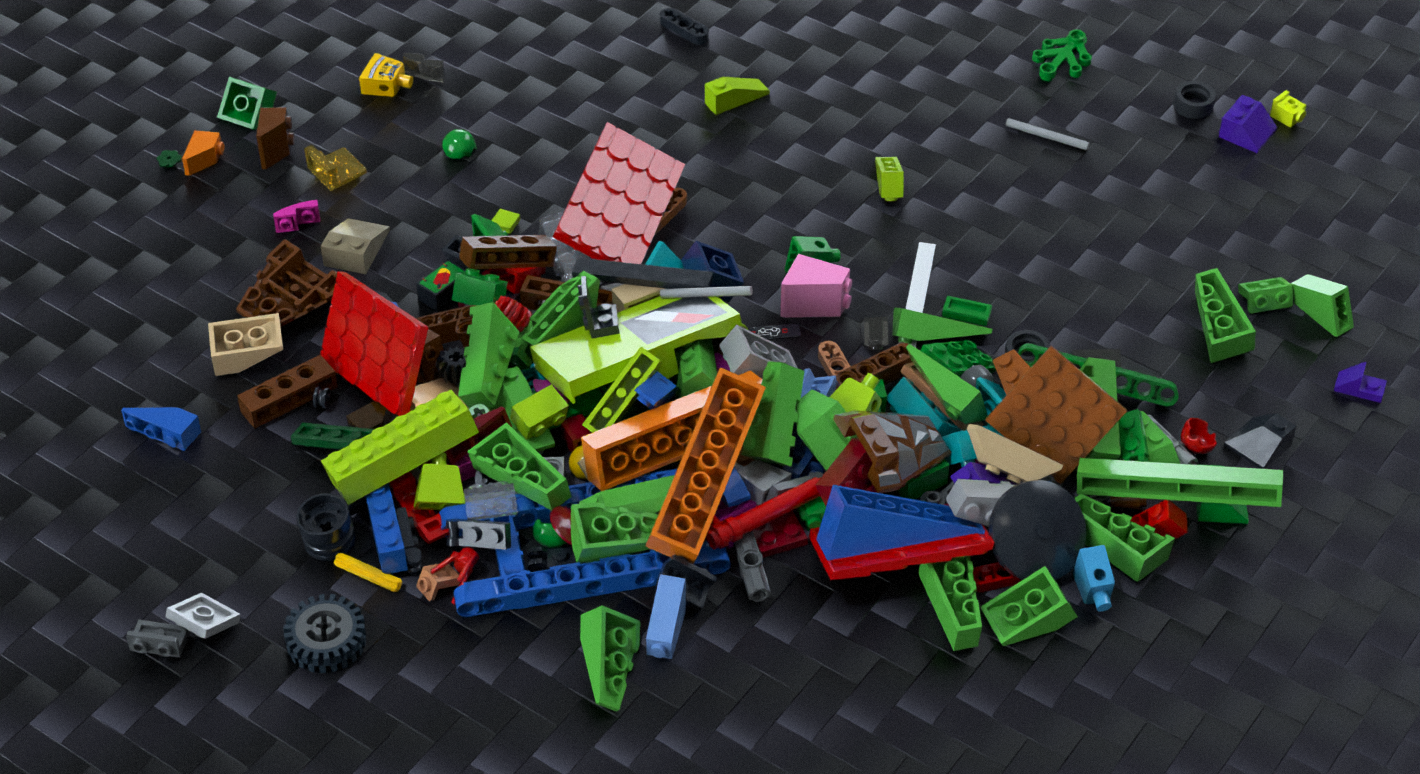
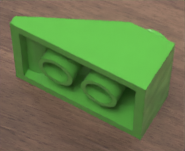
(1029, 609)

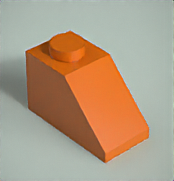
(202, 151)

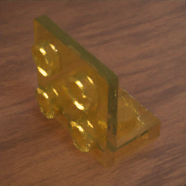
(333, 168)

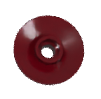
(561, 522)

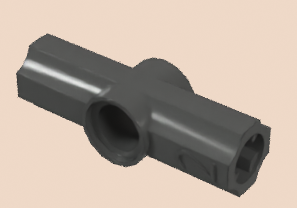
(752, 568)

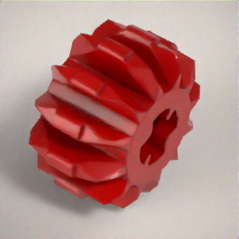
(514, 311)

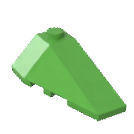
(920, 326)
(514, 390)
(637, 497)
(608, 531)
(608, 648)

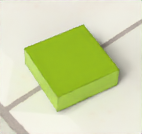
(506, 220)

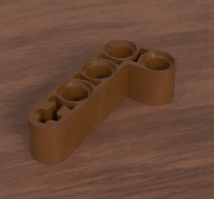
(450, 324)
(883, 365)

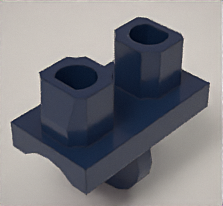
(807, 463)

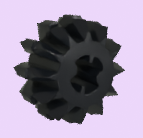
(450, 364)

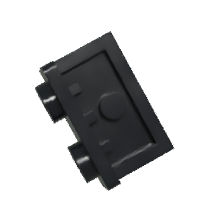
(697, 579)

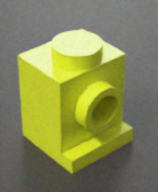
(1288, 109)

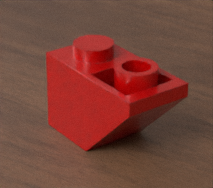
(1165, 518)

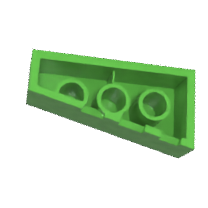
(1222, 318)
(487, 355)
(1104, 374)
(773, 422)
(954, 599)

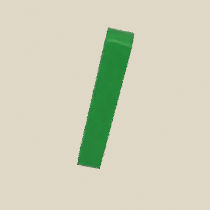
(1133, 378)

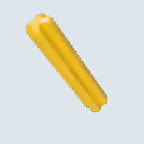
(368, 572)

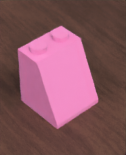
(815, 289)

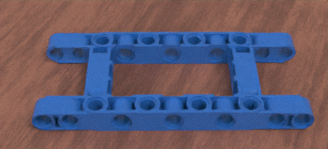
(524, 589)

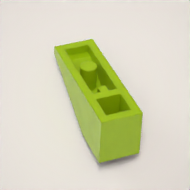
(732, 92)
(890, 178)

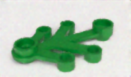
(1075, 39)

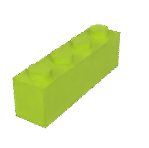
(621, 393)

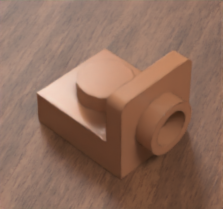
(430, 583)

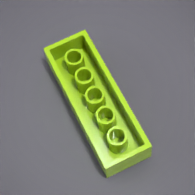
(399, 446)

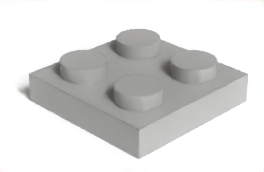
(202, 615)

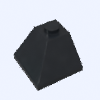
(1262, 439)

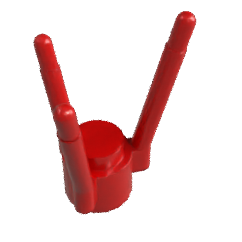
(463, 564)

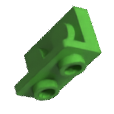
(1267, 294)

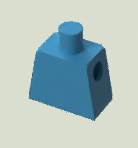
(1094, 577)

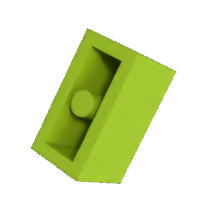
(539, 412)

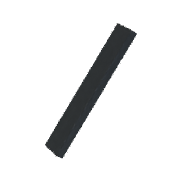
(643, 274)

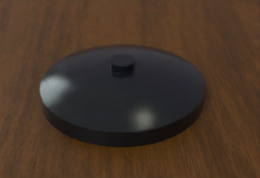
(1037, 528)

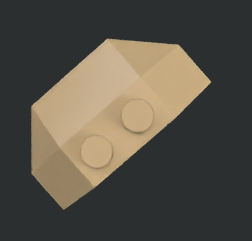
(1009, 457)

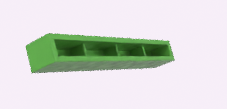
(1180, 482)

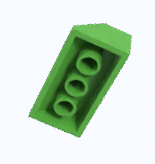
(695, 367)

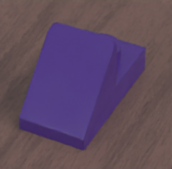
(1355, 383)

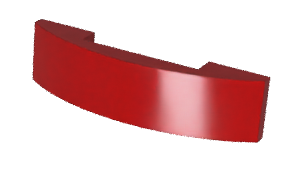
(426, 522)

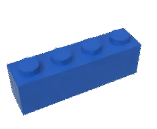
(386, 530)

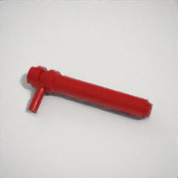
(734, 528)

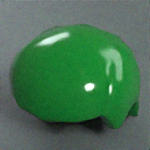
(458, 144)
(546, 535)

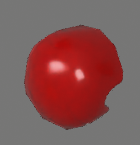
(1196, 436)

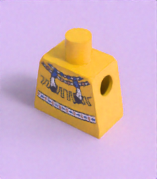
(384, 77)

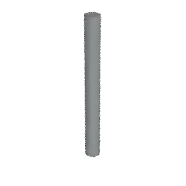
(1047, 134)
(706, 292)

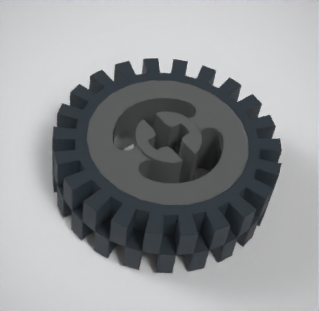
(344, 633)

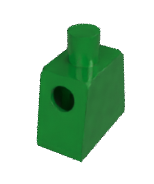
(812, 247)

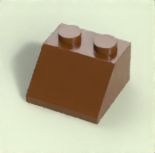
(274, 135)

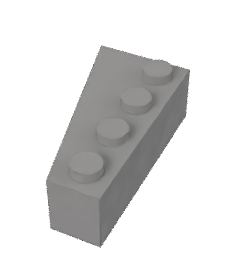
(975, 499)

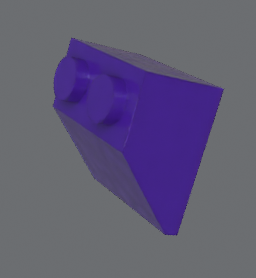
(1247, 124)

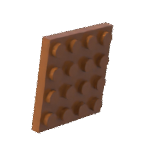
(1056, 412)

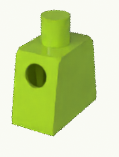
(857, 395)
(439, 485)

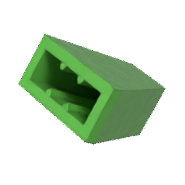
(1324, 302)

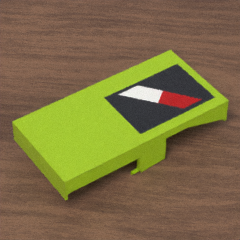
(659, 325)

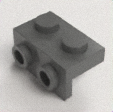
(157, 638)

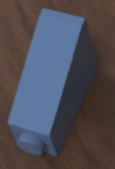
(666, 617)

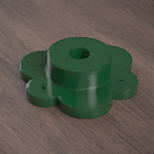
(169, 158)

